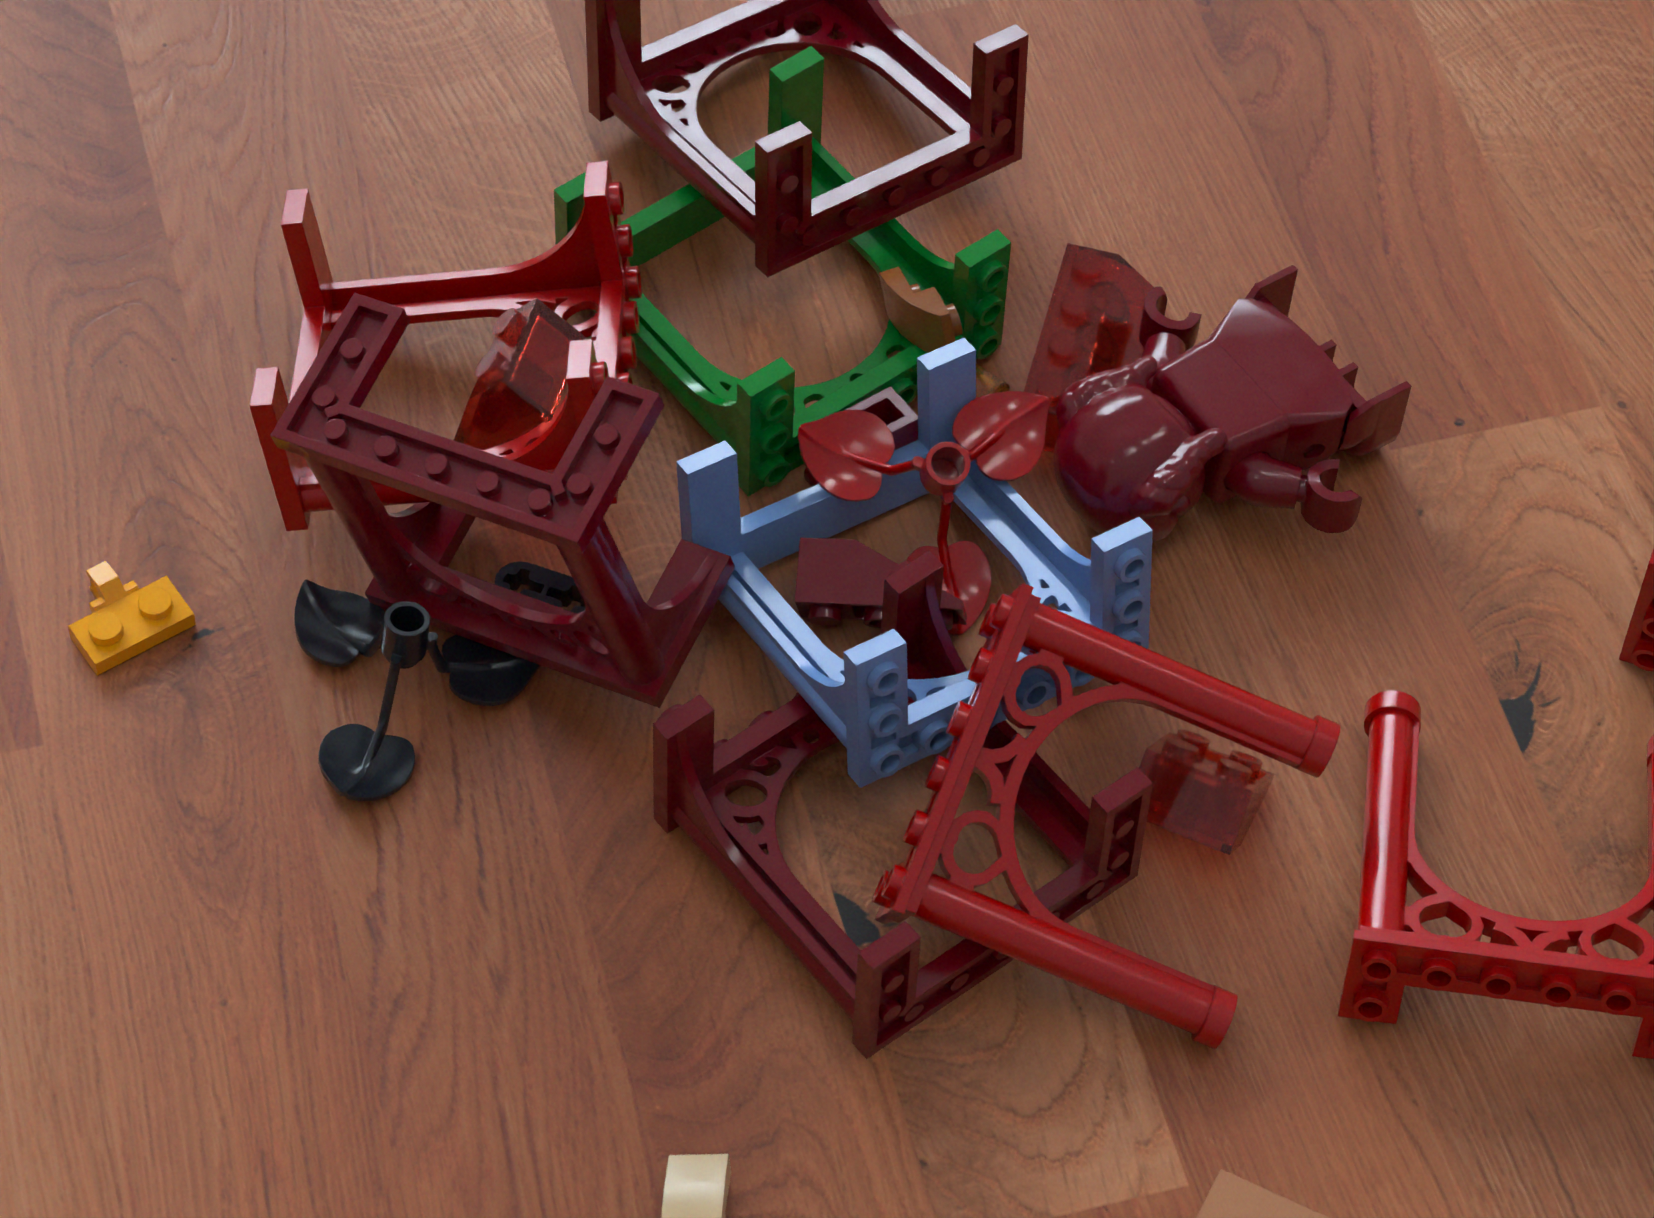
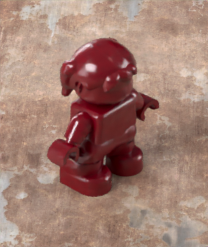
(1219, 420)

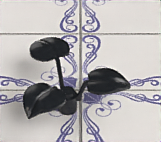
(340, 626)

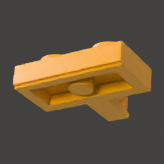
(127, 618)

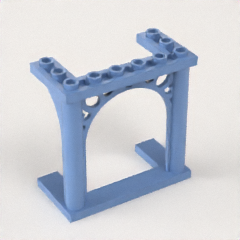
(869, 690)

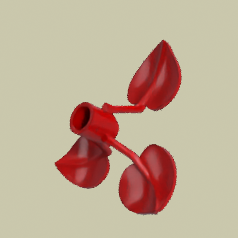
(997, 430)

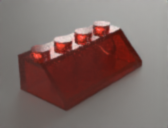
(1087, 325)

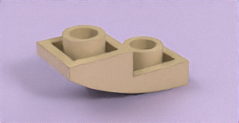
(696, 1186)

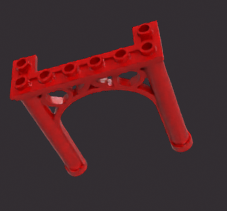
(1035, 934)
(1524, 956)

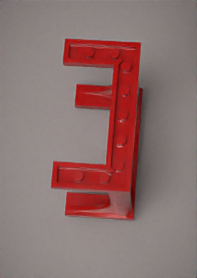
(575, 275)

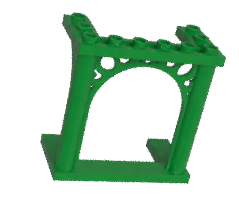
(759, 410)

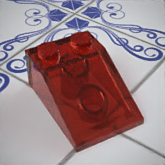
(518, 377)

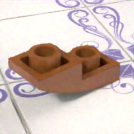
(919, 313)

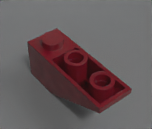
(847, 582)

